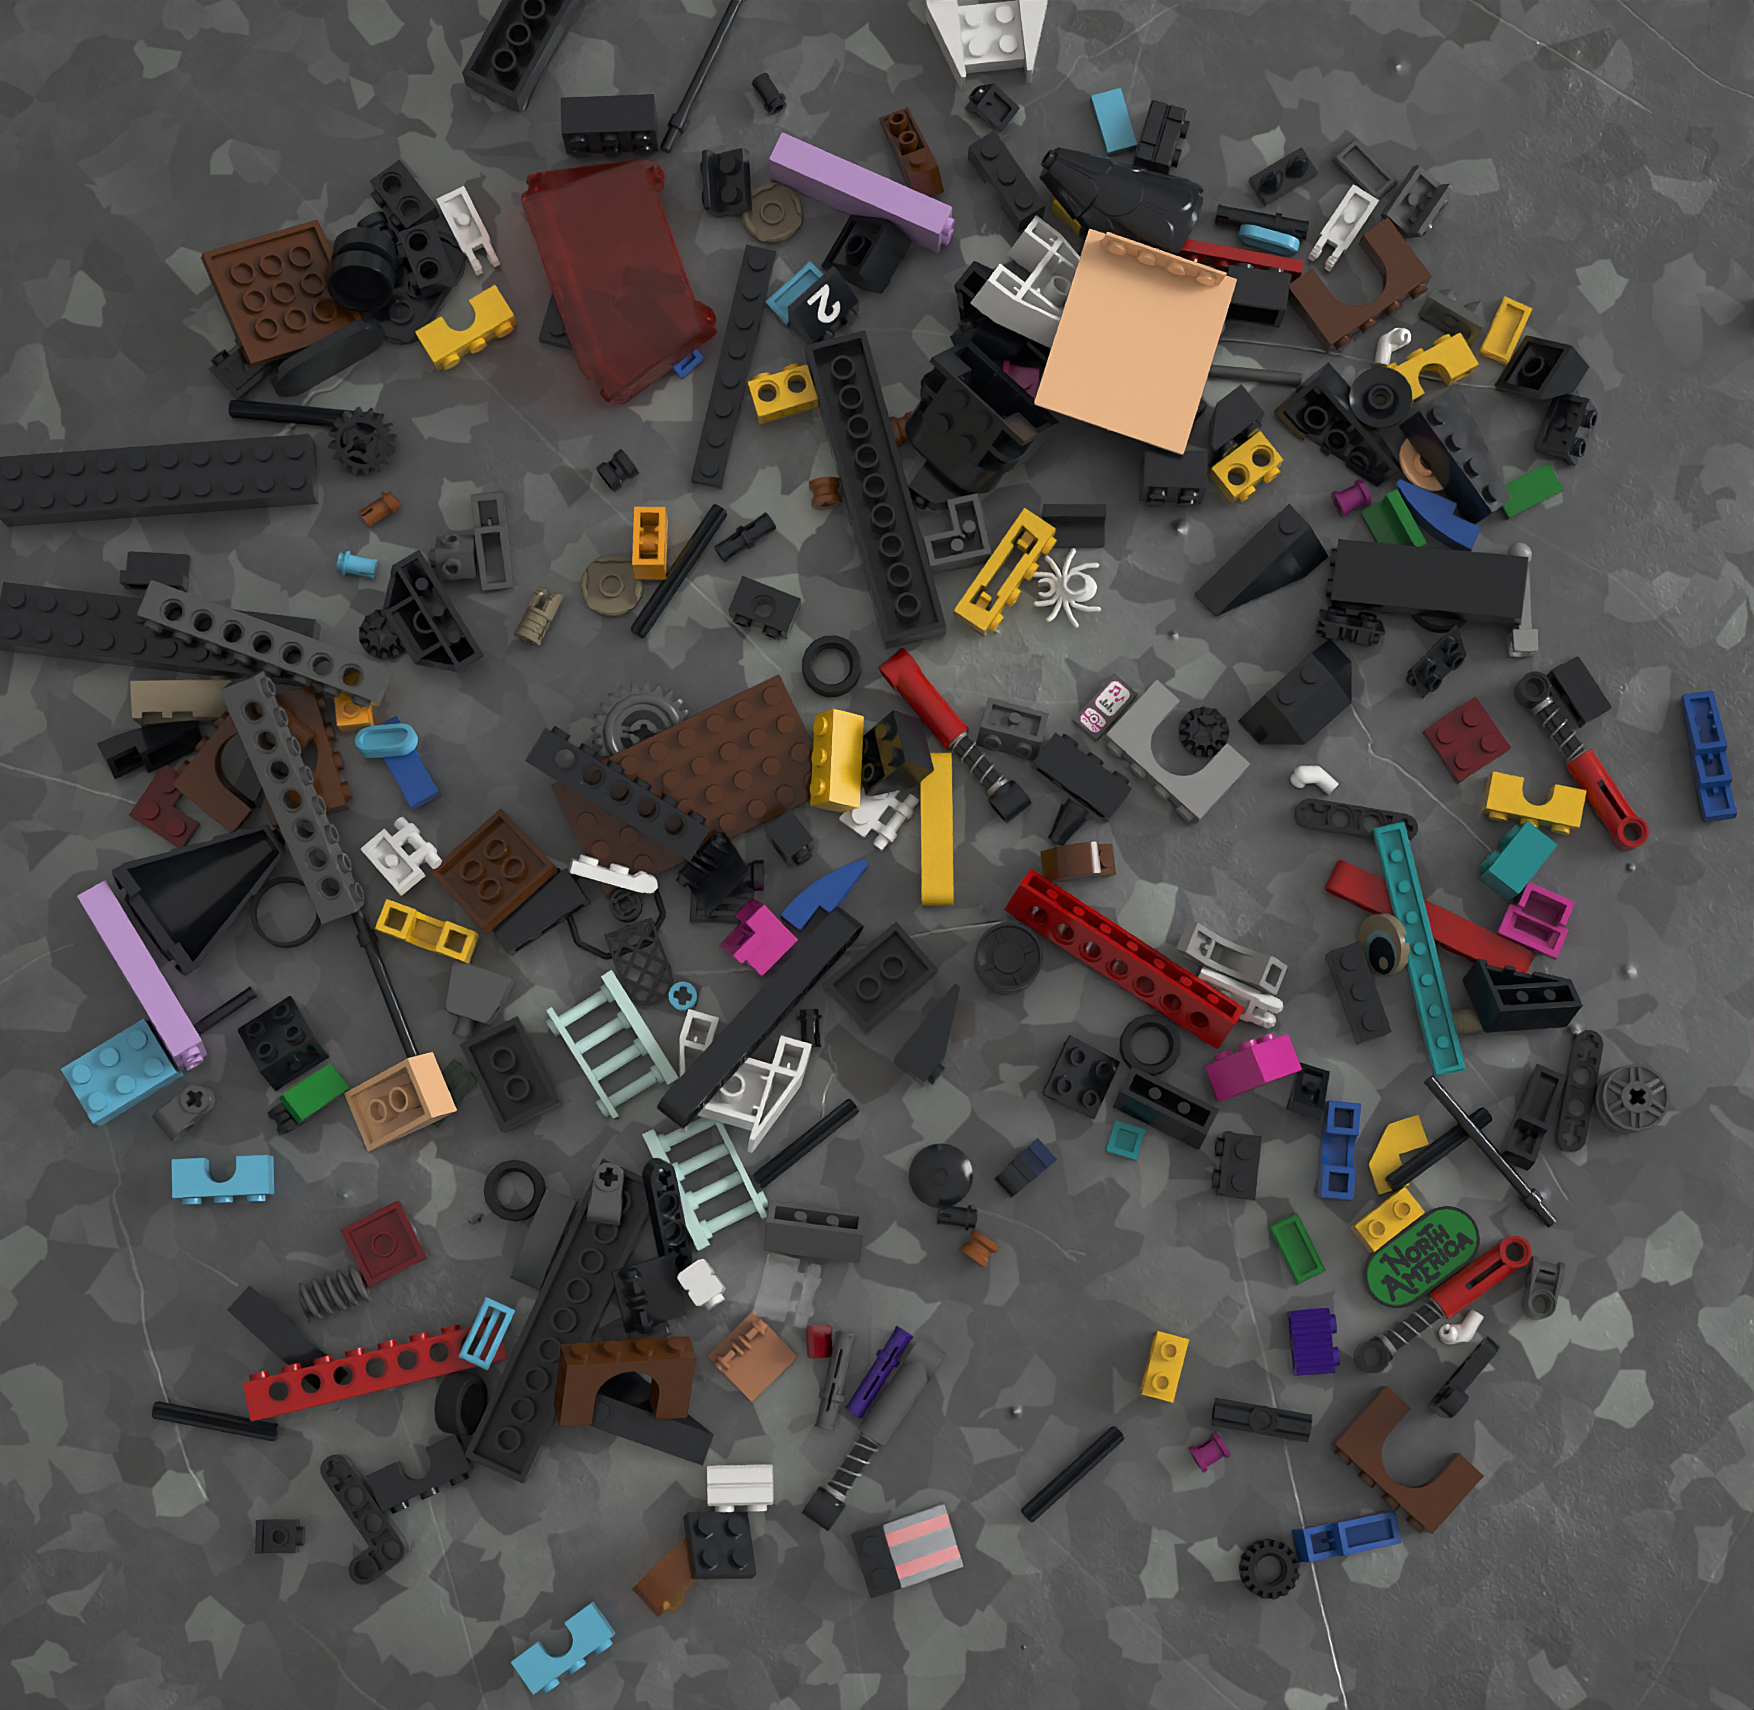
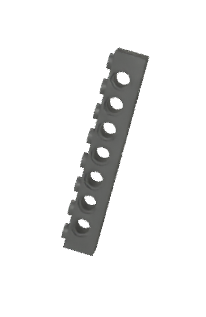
(162, 599)
(328, 902)

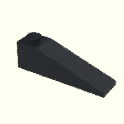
(1324, 416)
(1272, 559)
(625, 1411)

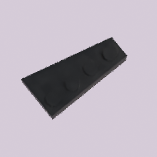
(1457, 455)

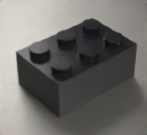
(609, 125)
(880, 978)
(510, 1074)

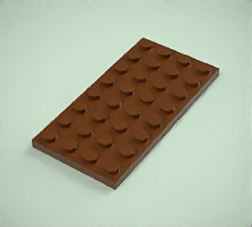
(725, 763)

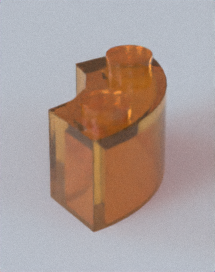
(667, 1582)

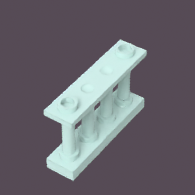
(626, 1018)
(703, 1230)

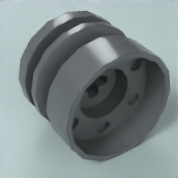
(1613, 1095)

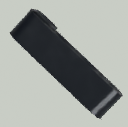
(358, 1514)

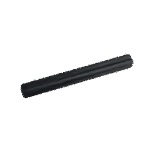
(286, 413)
(679, 571)

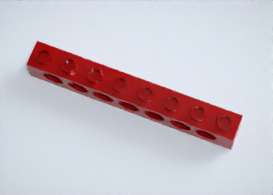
(1124, 959)
(263, 1406)

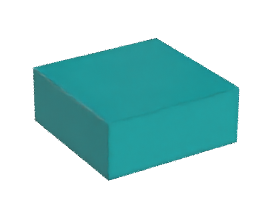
(1125, 1140)

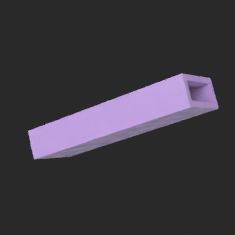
(860, 192)
(143, 976)

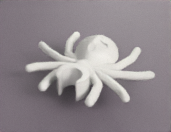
(1066, 588)

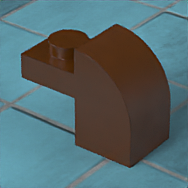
(1078, 861)

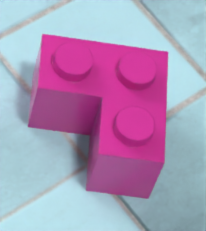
(1253, 1066)

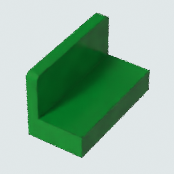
(1392, 522)

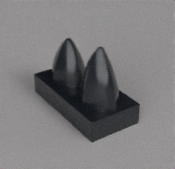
(1283, 176)

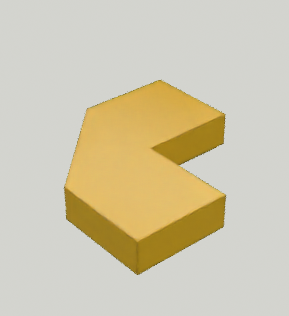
(1395, 1140)

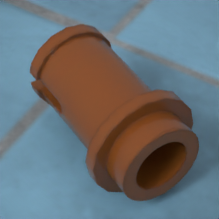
(380, 508)

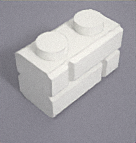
(702, 1284)
(740, 1486)

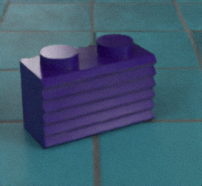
(1312, 1341)

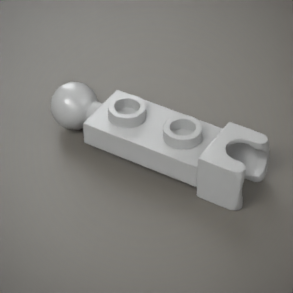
(1523, 639)

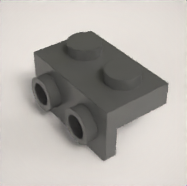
(1417, 203)

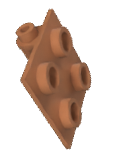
(752, 1356)

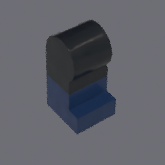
(1025, 1168)

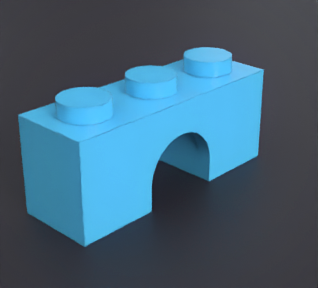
(251, 1179)
(541, 1668)

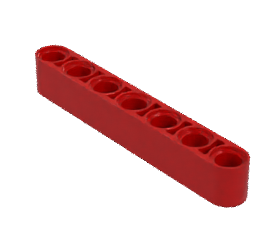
(1447, 928)

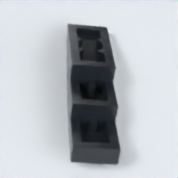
(280, 1333)

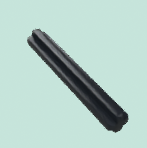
(805, 1143)
(1435, 1151)
(215, 1421)
(1072, 1474)

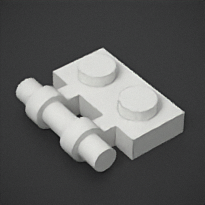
(871, 810)
(394, 863)

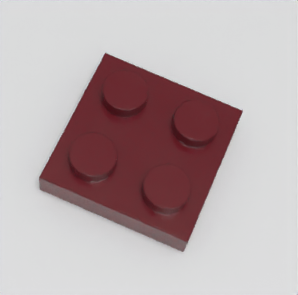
(1466, 740)
(384, 1244)

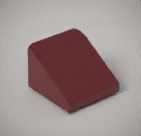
(819, 1341)

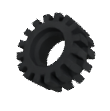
(1288, 1575)

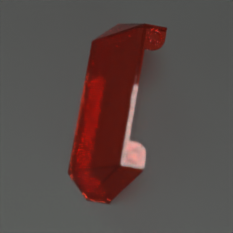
(616, 273)

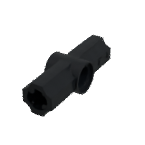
(1282, 1422)

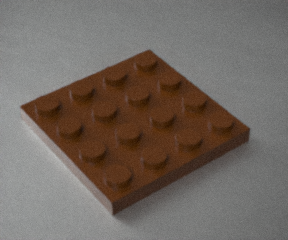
(277, 292)

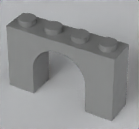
(1191, 793)

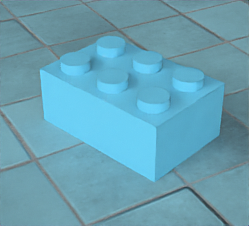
(121, 1072)

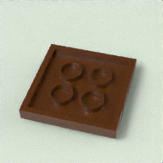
(494, 871)

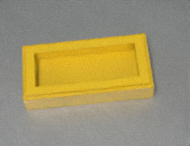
(1505, 330)

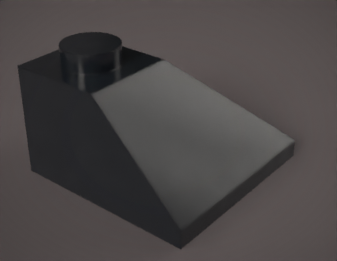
(1543, 369)

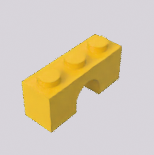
(447, 345)
(1448, 358)
(1505, 801)
(427, 932)

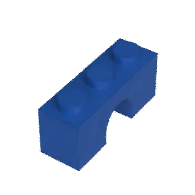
(1338, 1140)

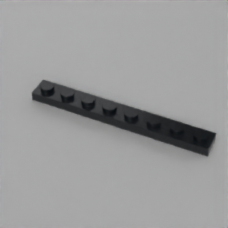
(733, 367)

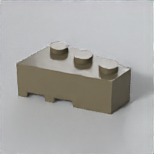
(178, 700)

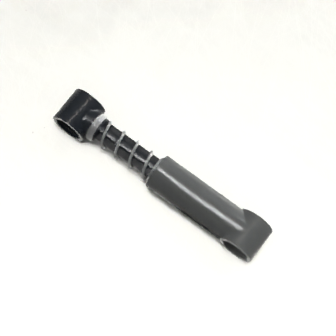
(876, 1431)

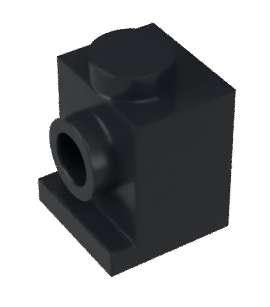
(265, 1533)

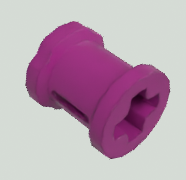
(1351, 498)
(1209, 1451)

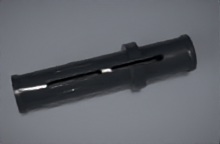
(1237, 217)

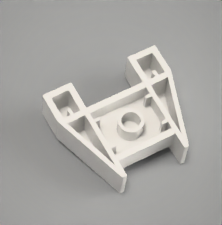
(987, 35)
(1038, 303)
(757, 1090)

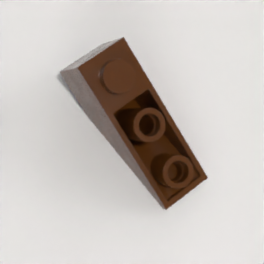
(912, 153)

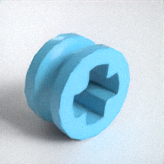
(690, 990)

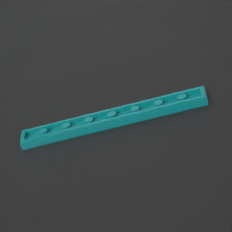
(1423, 962)

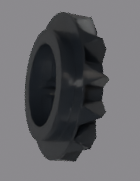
(371, 642)
(1200, 745)

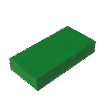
(1531, 490)
(314, 1093)
(1296, 1248)

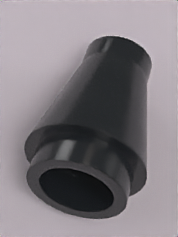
(1067, 822)

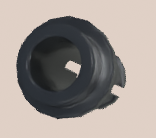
(769, 94)
(810, 1026)
(959, 1216)

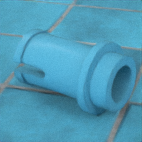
(356, 565)

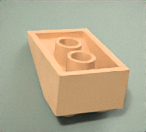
(400, 1101)

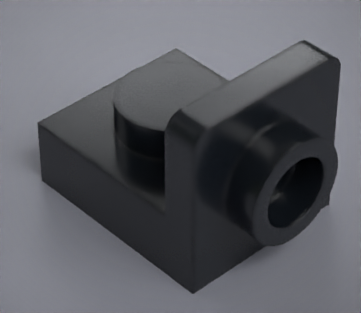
(992, 105)

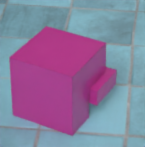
(1537, 920)
(758, 938)

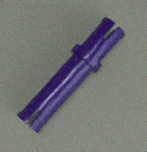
(879, 1371)

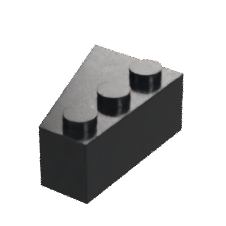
(1520, 1000)

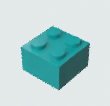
(1517, 861)

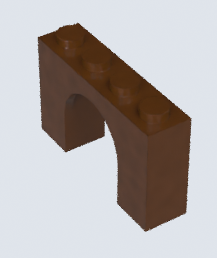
(1337, 322)
(309, 707)
(204, 778)
(589, 1365)
(1362, 1445)

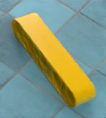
(937, 833)

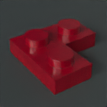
(158, 810)

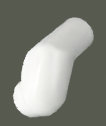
(1389, 343)
(1315, 775)
(1461, 1332)

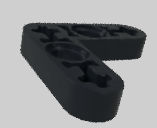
(1451, 1396)

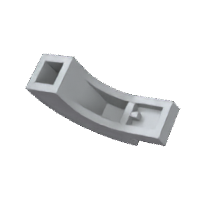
(1237, 962)

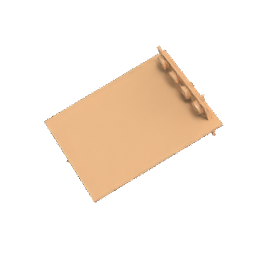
(1136, 341)

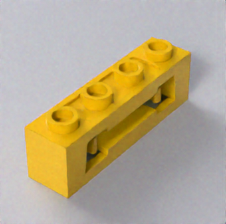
(1034, 530)

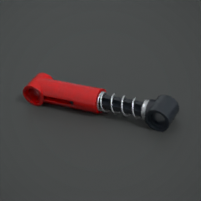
(907, 678)
(1583, 765)
(1446, 1301)

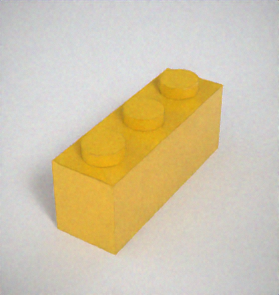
(836, 761)

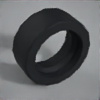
(831, 642)
(1151, 1021)
(491, 1186)
(460, 1403)

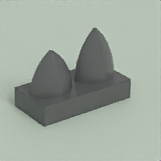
(1452, 317)

